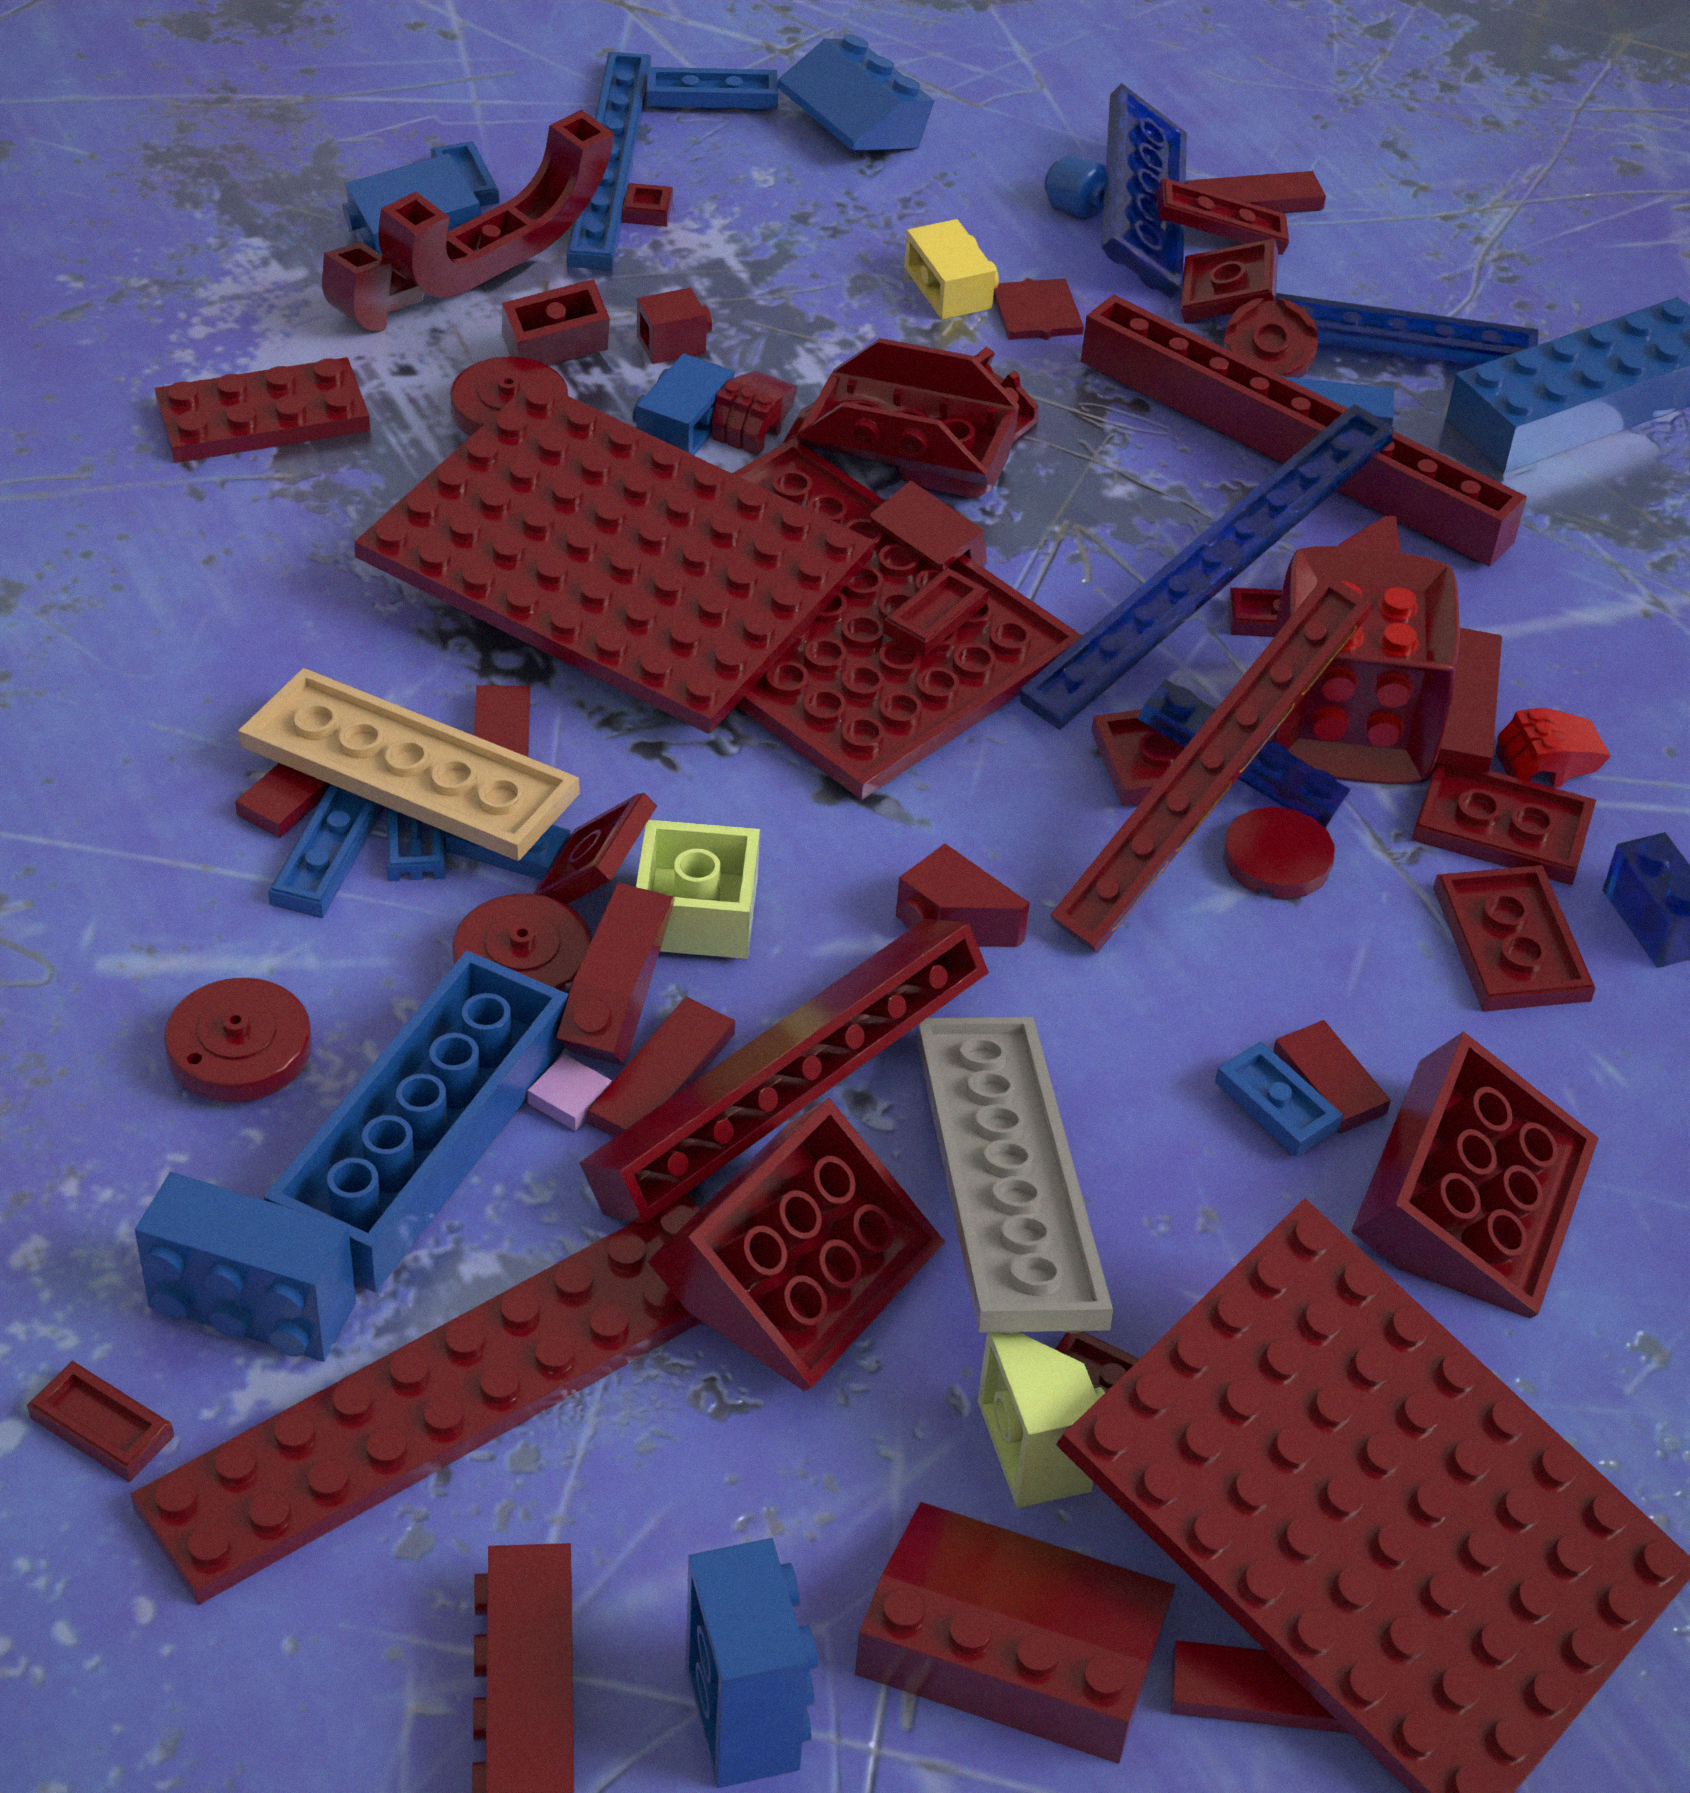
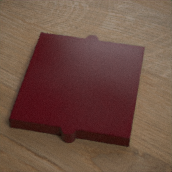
(1037, 309)

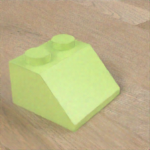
(1028, 1404)

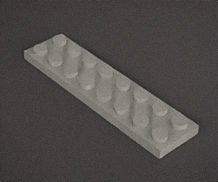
(1011, 1178)

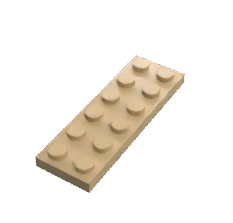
(410, 763)

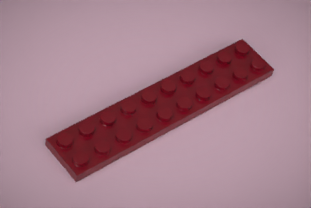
(415, 1410)

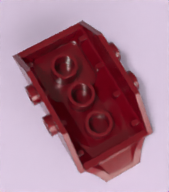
(915, 410)

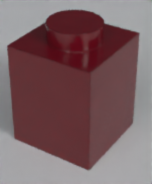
(672, 325)

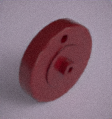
(491, 384)
(527, 936)
(238, 1039)

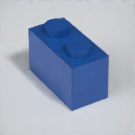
(682, 403)

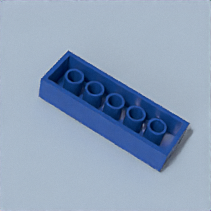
(1576, 387)
(426, 1111)

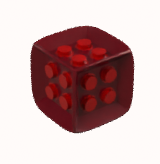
(1392, 686)

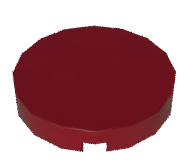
(1273, 336)
(1279, 852)

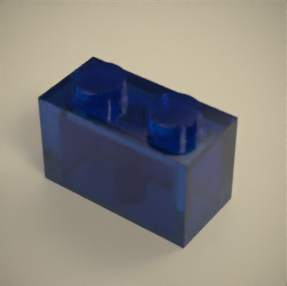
(1652, 895)

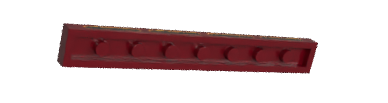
(1211, 763)

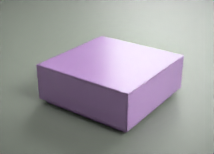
(567, 1091)

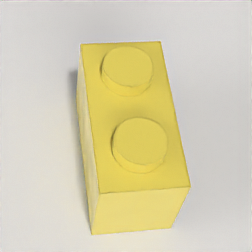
(950, 269)

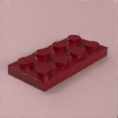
(261, 409)

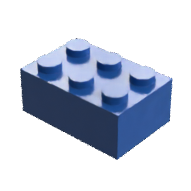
(246, 1266)
(748, 1661)

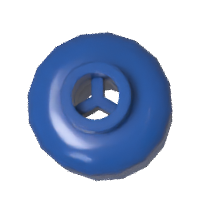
(1076, 186)

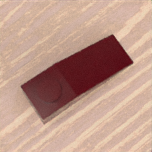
(616, 975)

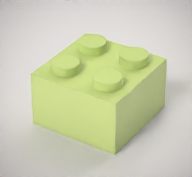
(712, 880)

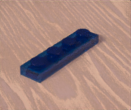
(1272, 772)

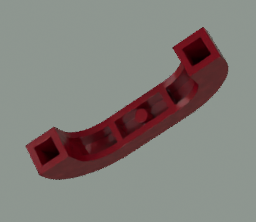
(454, 261)

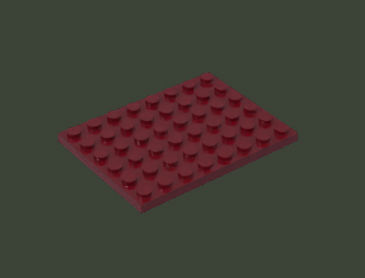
(617, 554)
(859, 697)
(1380, 1512)

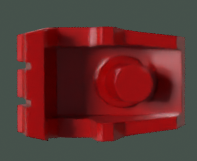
(1550, 743)

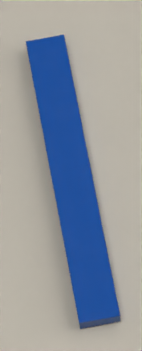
(619, 109)

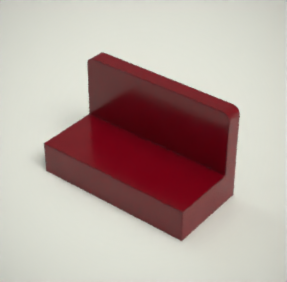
(929, 527)

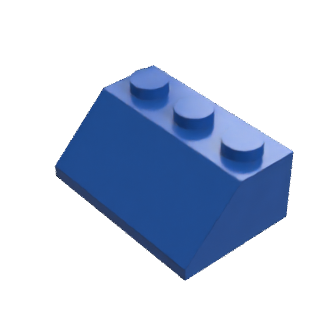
(858, 95)

